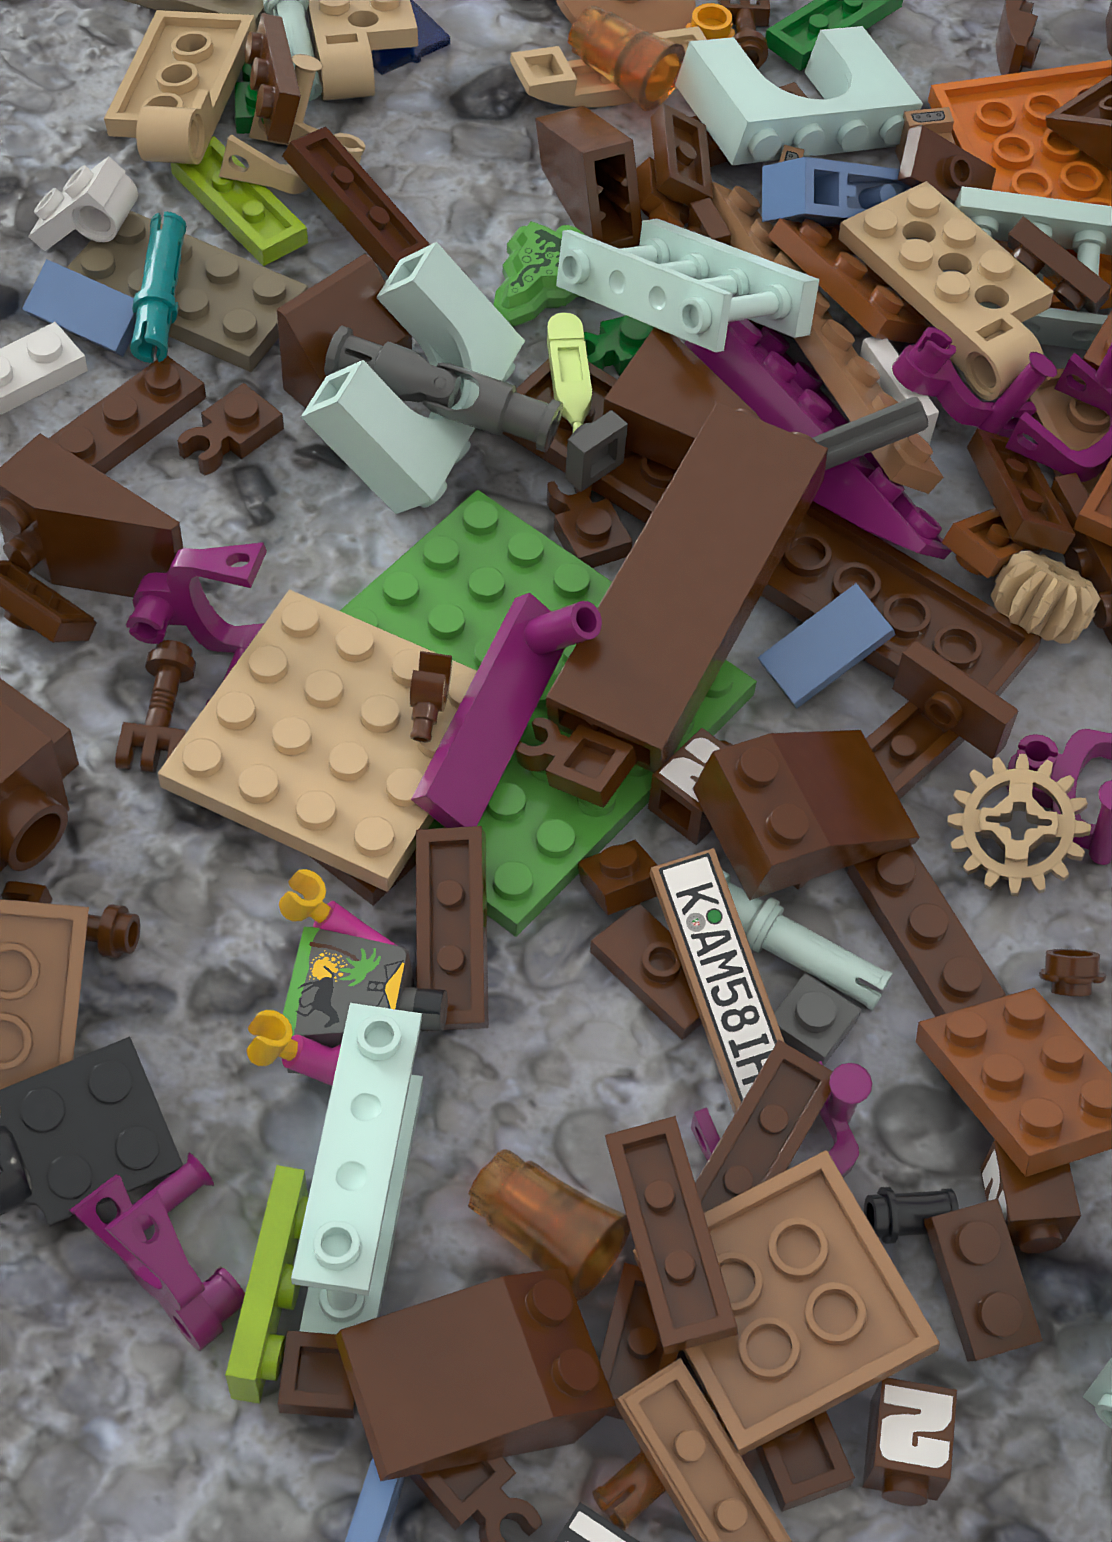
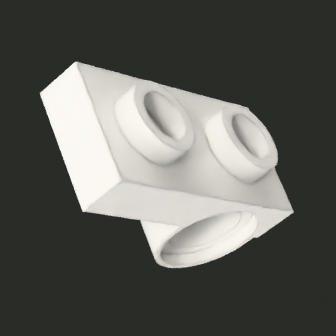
(91, 203)

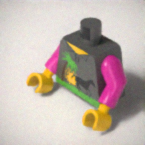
(335, 966)

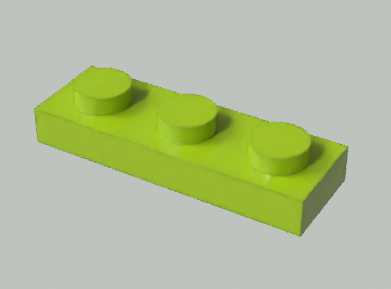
(242, 207)
(256, 1347)

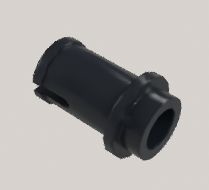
(904, 1213)

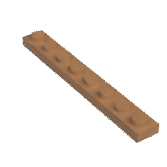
(830, 348)

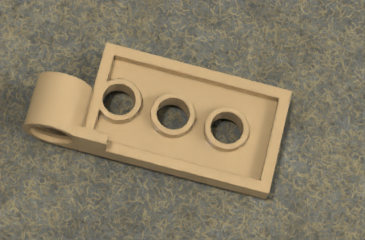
(346, 35)
(179, 84)
(988, 342)

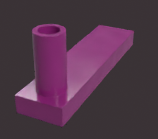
(499, 707)

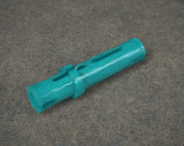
(155, 301)

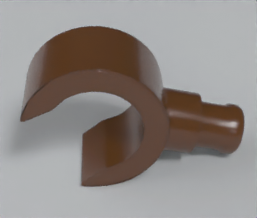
(429, 693)

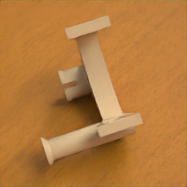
(265, 170)

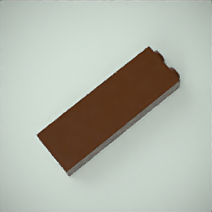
(689, 584)

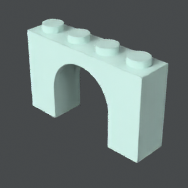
(756, 118)
(371, 428)

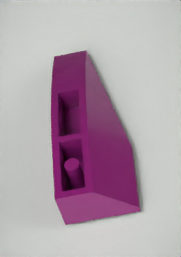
(791, 399)

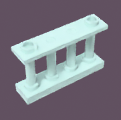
(1069, 223)
(687, 284)
(360, 1170)

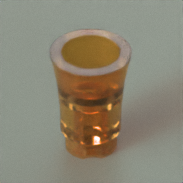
(627, 56)
(549, 1220)

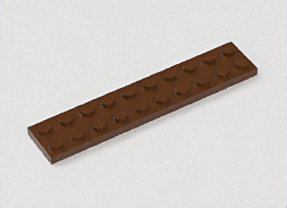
(826, 561)

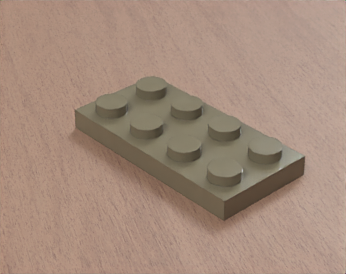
(222, 298)

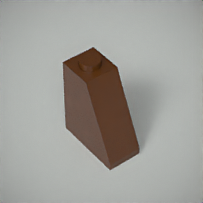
(592, 174)
(666, 398)

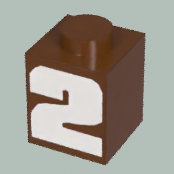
(672, 786)
(1037, 1207)
(910, 1441)

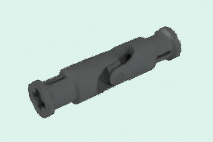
(415, 380)

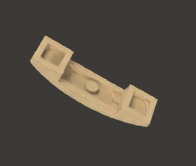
(574, 84)

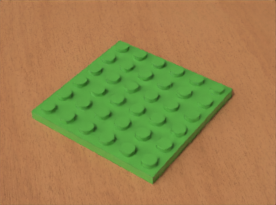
(452, 600)

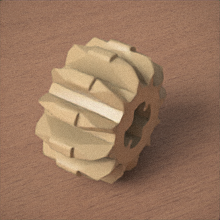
(1044, 597)

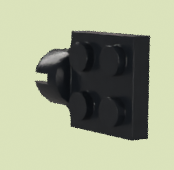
(79, 1129)

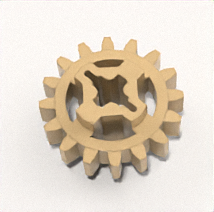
(1050, 825)

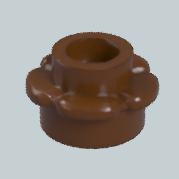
(1072, 971)

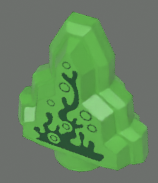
(532, 274)

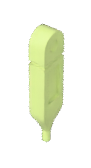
(569, 367)

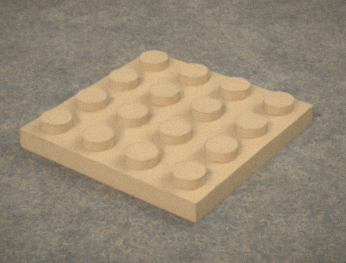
(317, 741)

